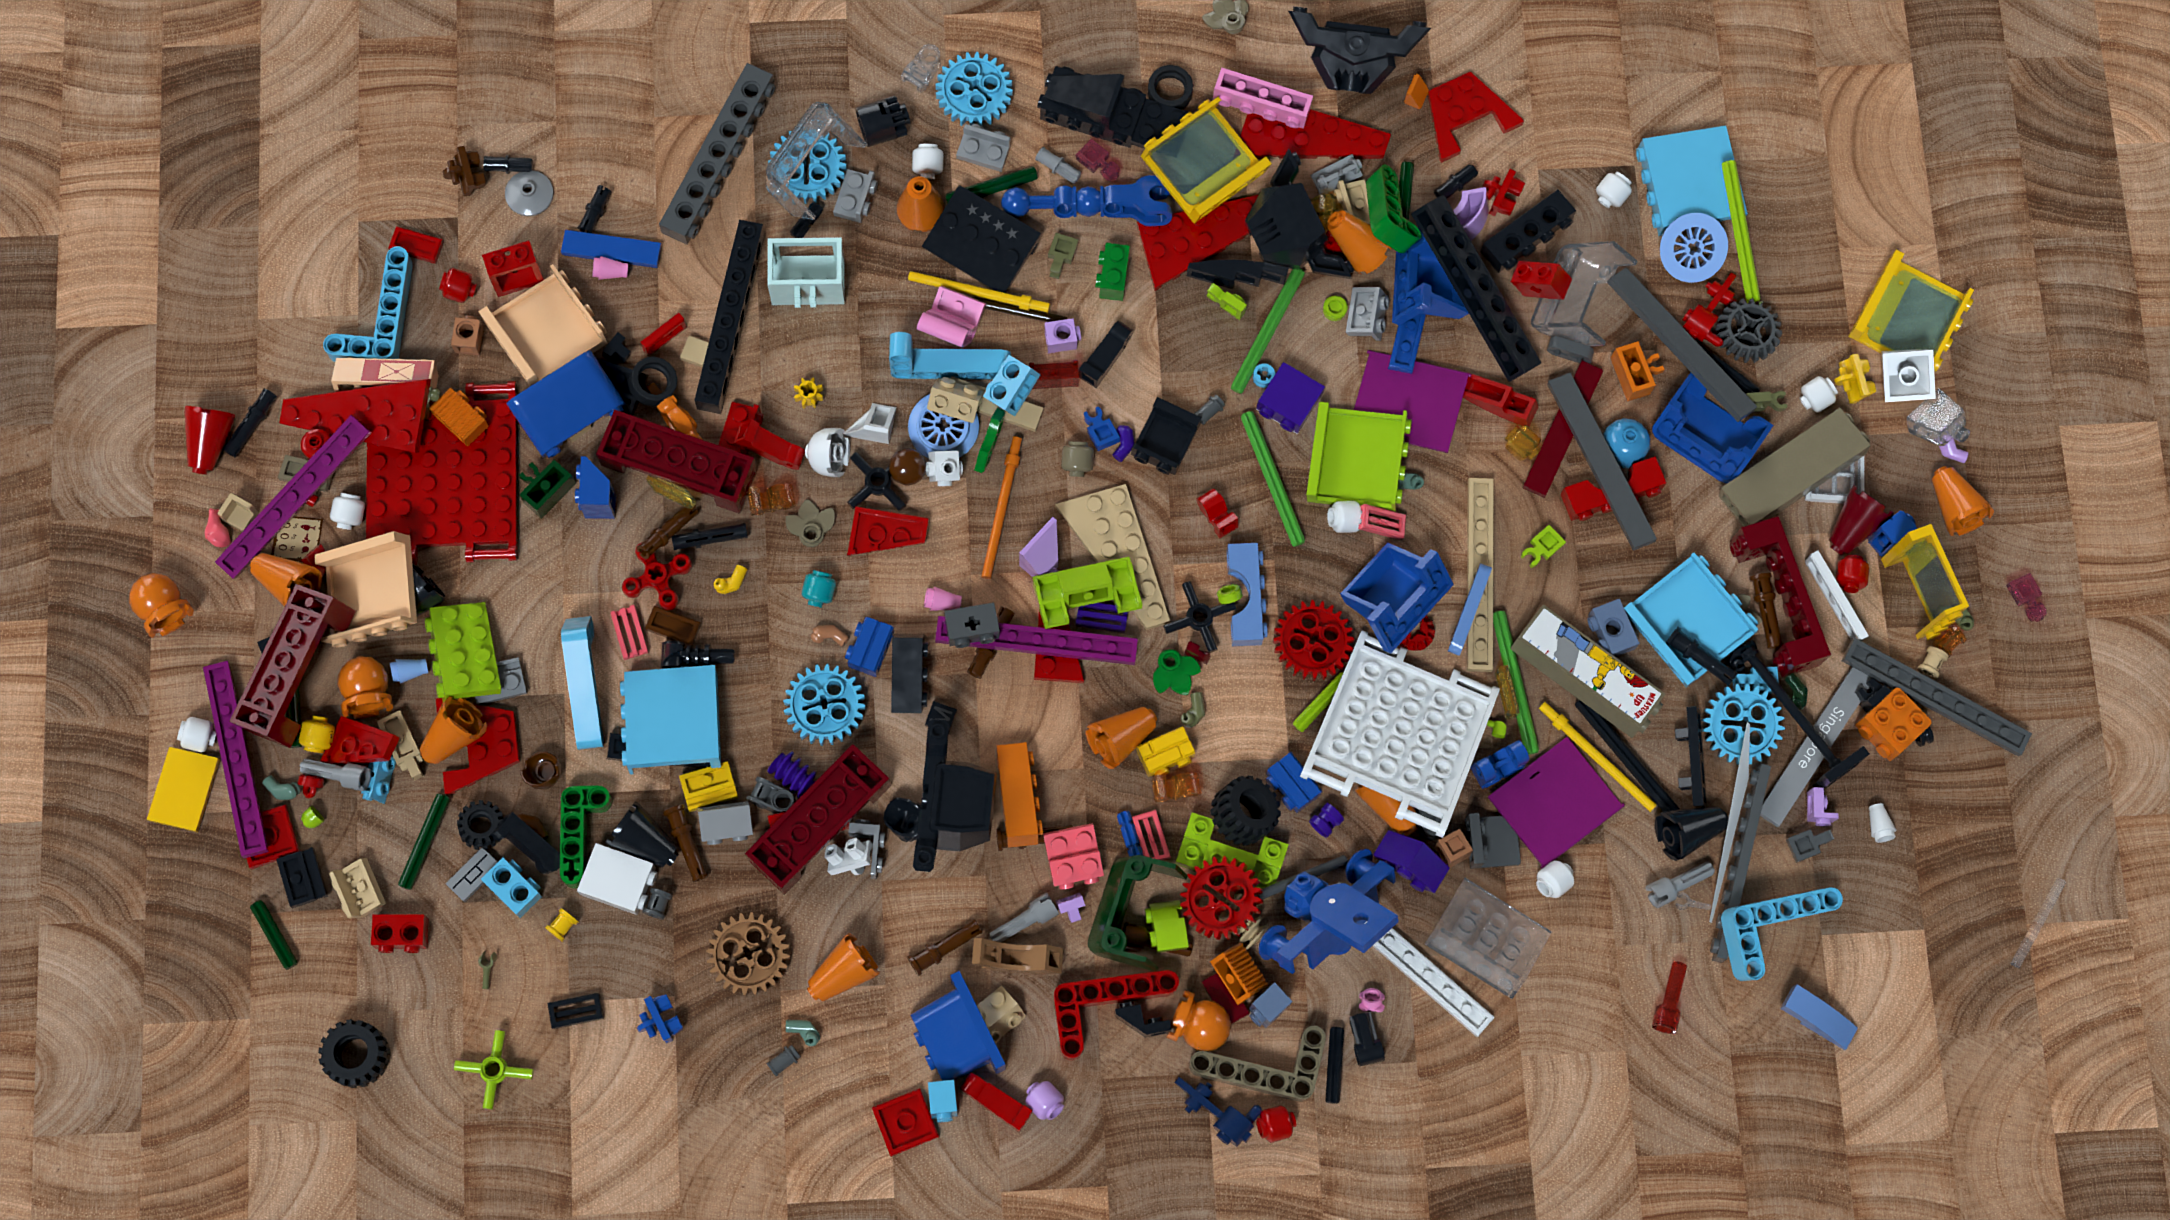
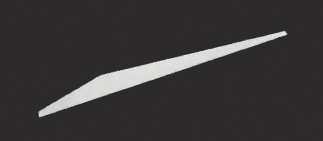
(1738, 796)

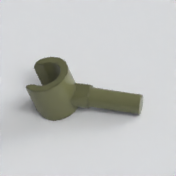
(486, 965)

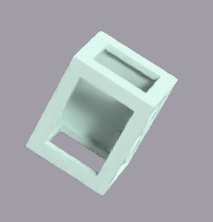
(806, 278)

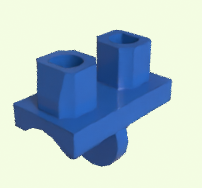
(656, 1007)

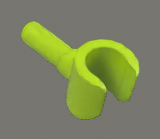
(1499, 728)

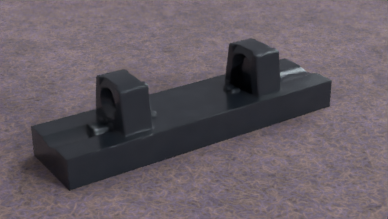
(1694, 736)

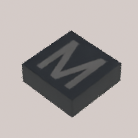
(941, 712)

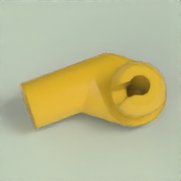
(732, 583)

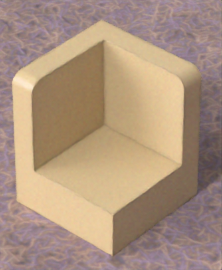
(237, 512)

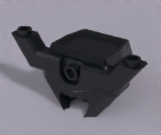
(1353, 54)
(1289, 227)
(954, 803)

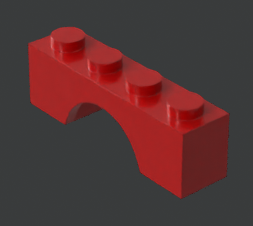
(1585, 499)

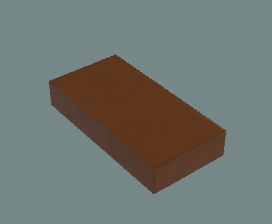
(672, 626)

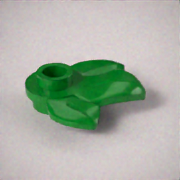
(1175, 676)

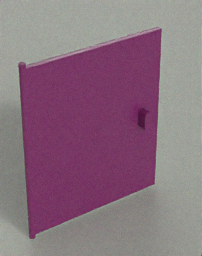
(1428, 395)
(1556, 805)

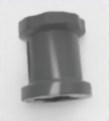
(657, 903)

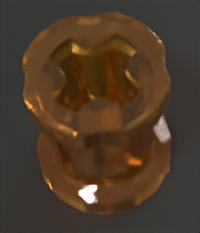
(1950, 640)

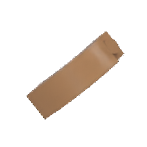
(1017, 958)

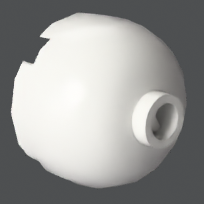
(828, 452)

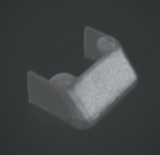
(813, 126)
(1587, 266)

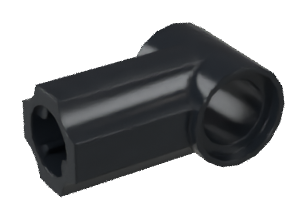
(1367, 1046)

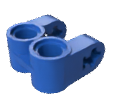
(1500, 764)

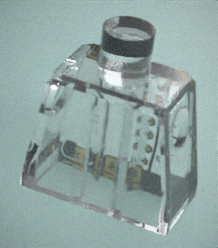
(1938, 420)

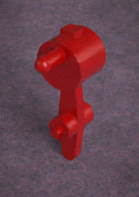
(1701, 320)

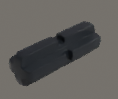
(803, 224)

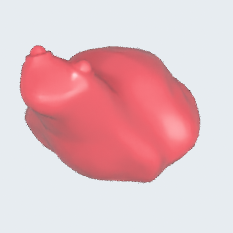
(215, 531)

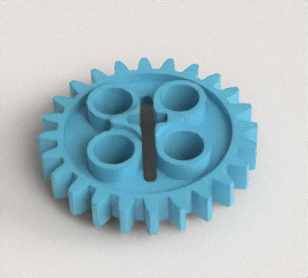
(961, 104)
(830, 166)
(1744, 701)
(828, 726)

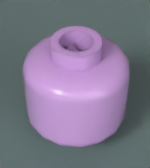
(1044, 1100)

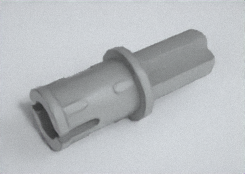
(1058, 165)

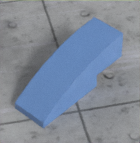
(1819, 1016)

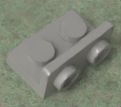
(984, 147)
(854, 195)
(1367, 312)

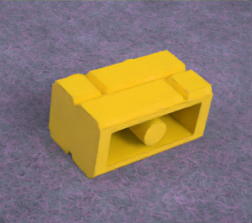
(1166, 752)

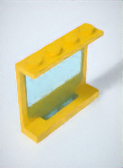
(1202, 161)
(1910, 312)
(1931, 578)

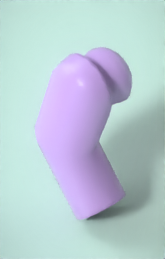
(1950, 451)

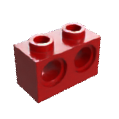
(400, 926)

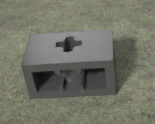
(983, 618)

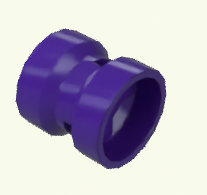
(1326, 820)

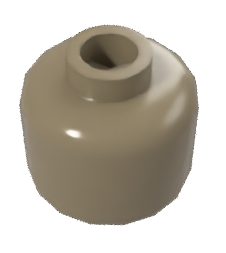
(1077, 458)

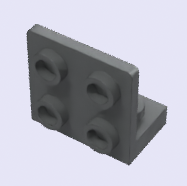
(1492, 842)

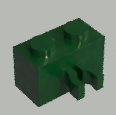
(546, 488)

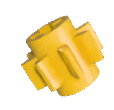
(813, 397)

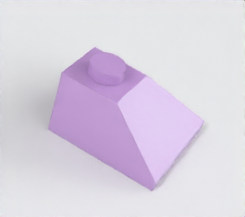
(1041, 553)

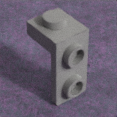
(865, 829)

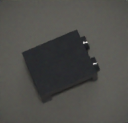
(1166, 437)

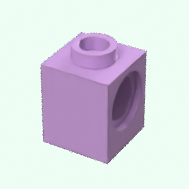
(1054, 343)

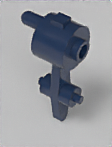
(1231, 1124)

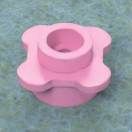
(1371, 1000)

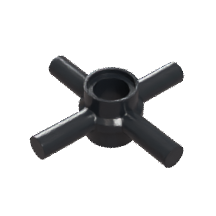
(869, 488)
(1196, 607)

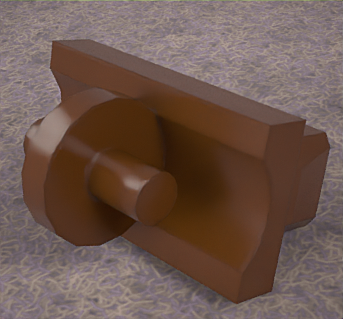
(460, 172)

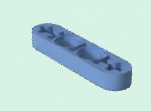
(1469, 609)

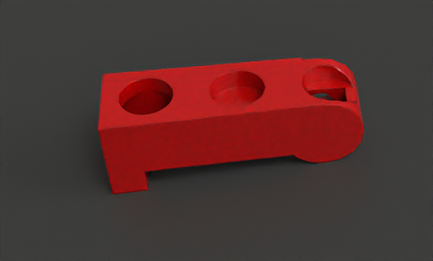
(769, 445)
(996, 1102)

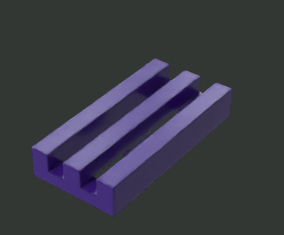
(1102, 626)

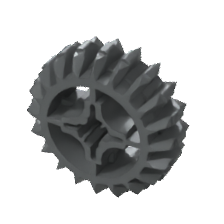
(1741, 313)

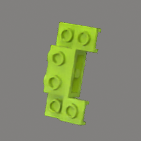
(1084, 587)
(1199, 847)

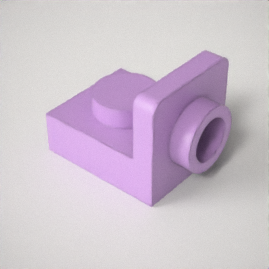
(1816, 805)

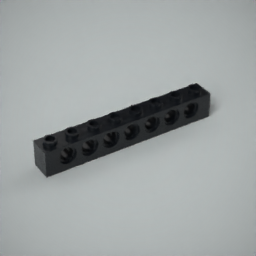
(1476, 288)
(729, 317)

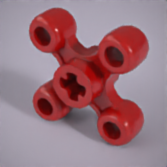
(646, 580)

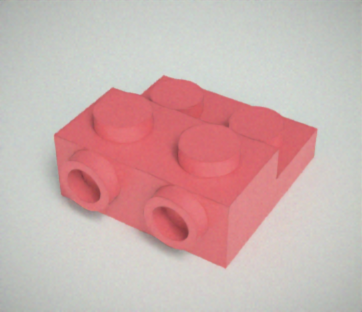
(1073, 856)

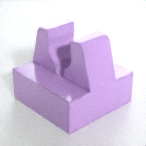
(1070, 905)

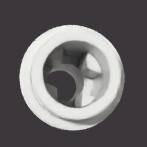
(1881, 825)

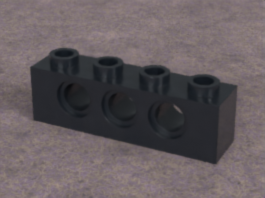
(1553, 206)

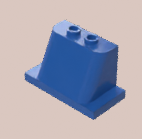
(1423, 286)
(1397, 592)
(956, 1034)

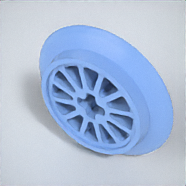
(1717, 253)
(923, 443)

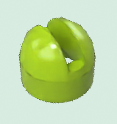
(312, 818)

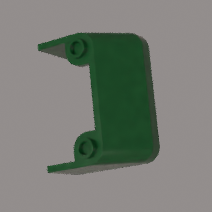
(1106, 936)

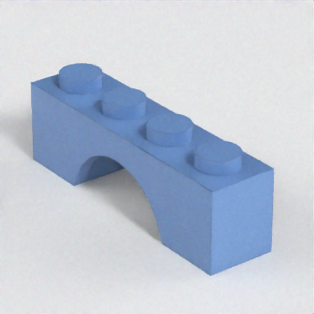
(1244, 564)

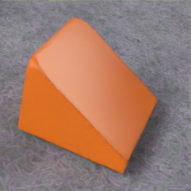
(1416, 92)

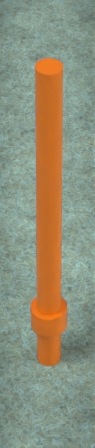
(1011, 462)

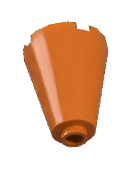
(919, 205)
(1357, 241)
(1959, 502)
(281, 575)
(452, 730)
(1120, 735)
(1386, 808)
(842, 970)

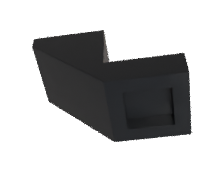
(1132, 1017)

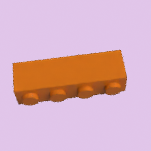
(1017, 794)

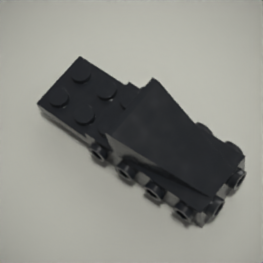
(1104, 108)

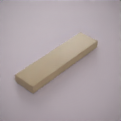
(1027, 416)

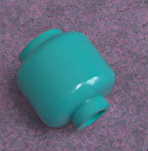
(818, 588)

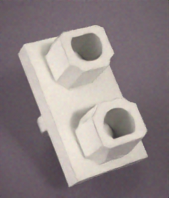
(851, 857)

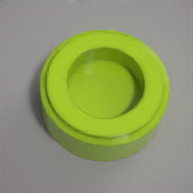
(1335, 308)
(1229, 594)

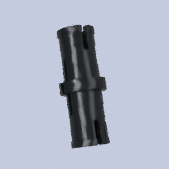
(594, 209)

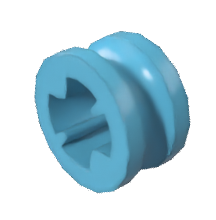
(1270, 373)

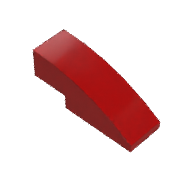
(1500, 400)

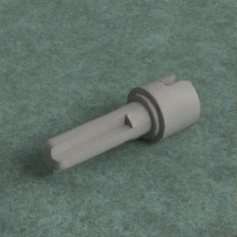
(350, 775)
(1666, 889)
(1040, 910)

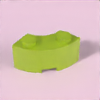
(1167, 926)

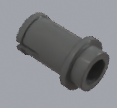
(1210, 408)
(783, 1060)

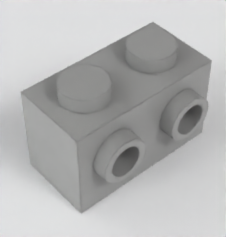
(725, 822)

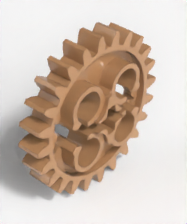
(758, 975)

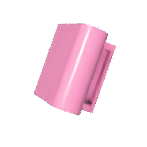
(952, 317)

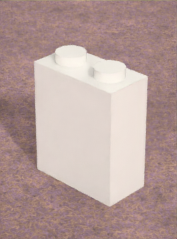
(617, 879)

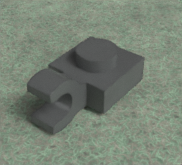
(1807, 845)

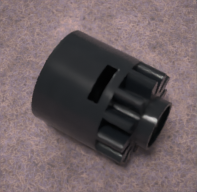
(882, 120)

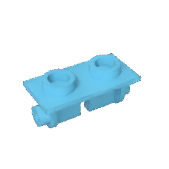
(379, 784)

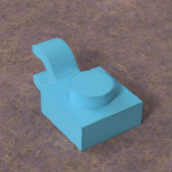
(1754, 679)

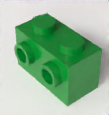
(1114, 271)

